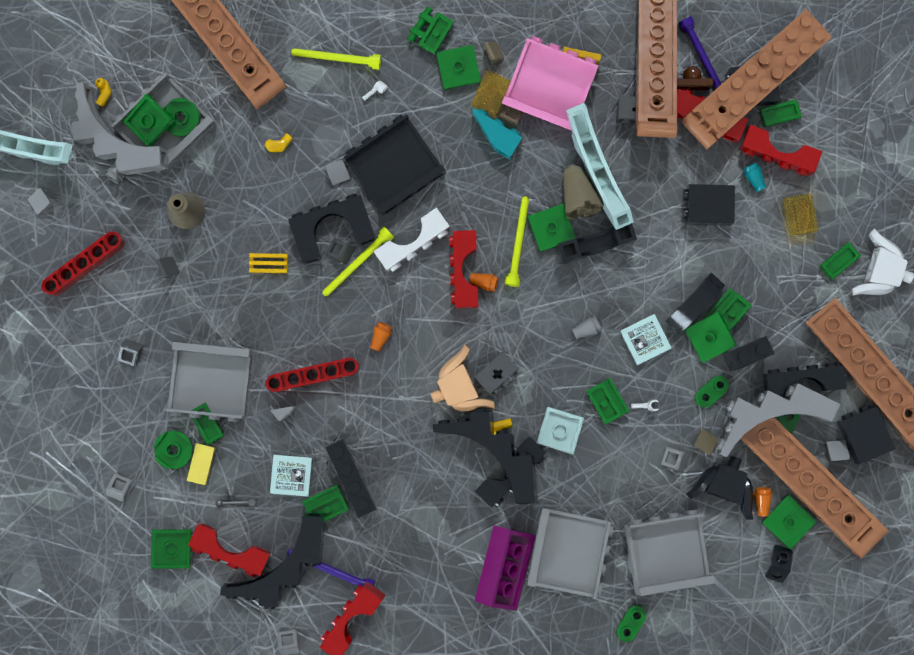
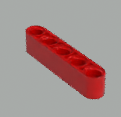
(74, 264)
(303, 375)

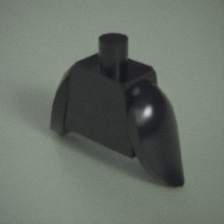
(728, 484)

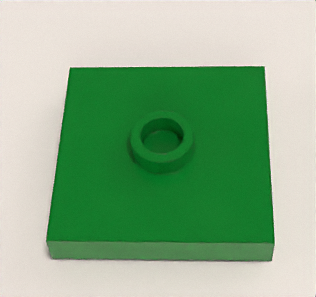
(458, 67)
(148, 120)
(551, 227)
(711, 337)
(788, 521)
(170, 548)

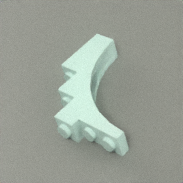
(37, 149)
(597, 168)

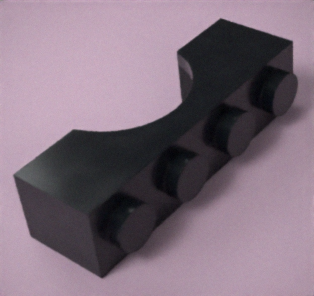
(596, 243)
(827, 378)
(351, 478)
(493, 490)

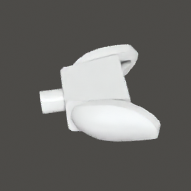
(885, 269)

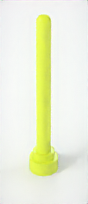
(372, 61)
(383, 237)
(513, 277)

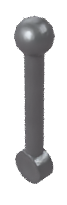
(252, 502)

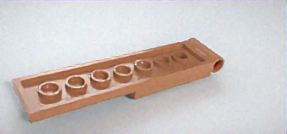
(232, 49)
(656, 69)
(756, 79)
(867, 366)
(815, 486)

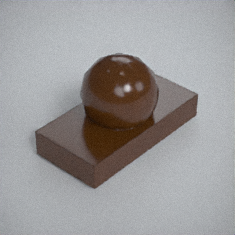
(693, 81)

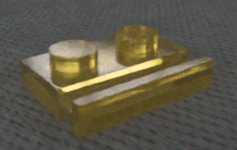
(491, 92)
(800, 214)

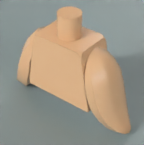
(458, 387)

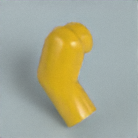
(105, 91)
(278, 145)
(502, 424)

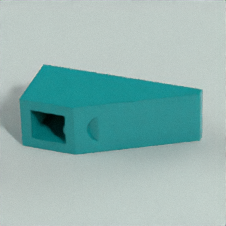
(500, 138)

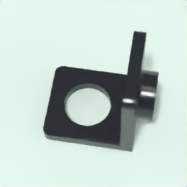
(780, 562)

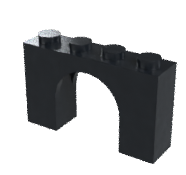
(305, 225)

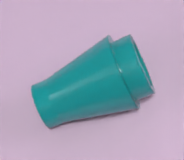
(754, 175)

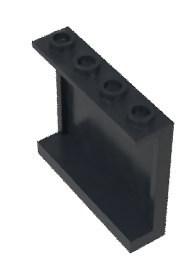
(394, 164)

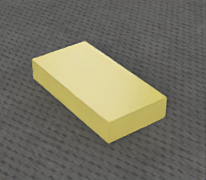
(201, 464)

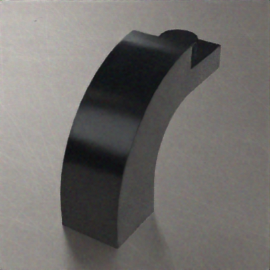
(695, 303)

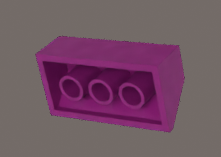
(505, 568)

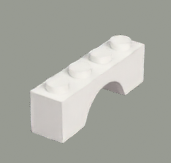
(432, 227)

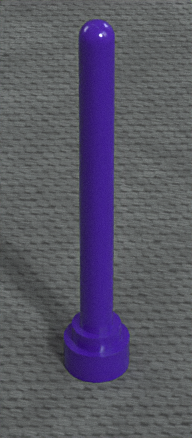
(688, 26)
(340, 574)

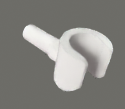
(379, 86)
(645, 405)

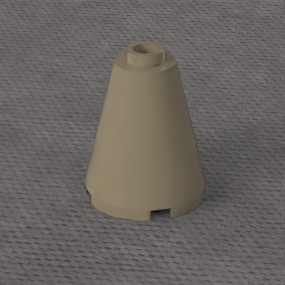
(579, 194)
(185, 210)

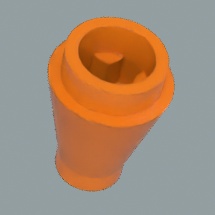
(484, 281)
(380, 335)
(762, 500)

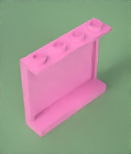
(549, 81)

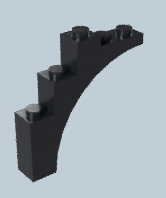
(518, 468)
(289, 573)

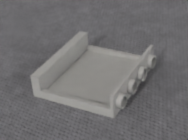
(163, 92)
(209, 376)
(569, 553)
(667, 553)

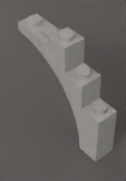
(92, 129)
(746, 415)

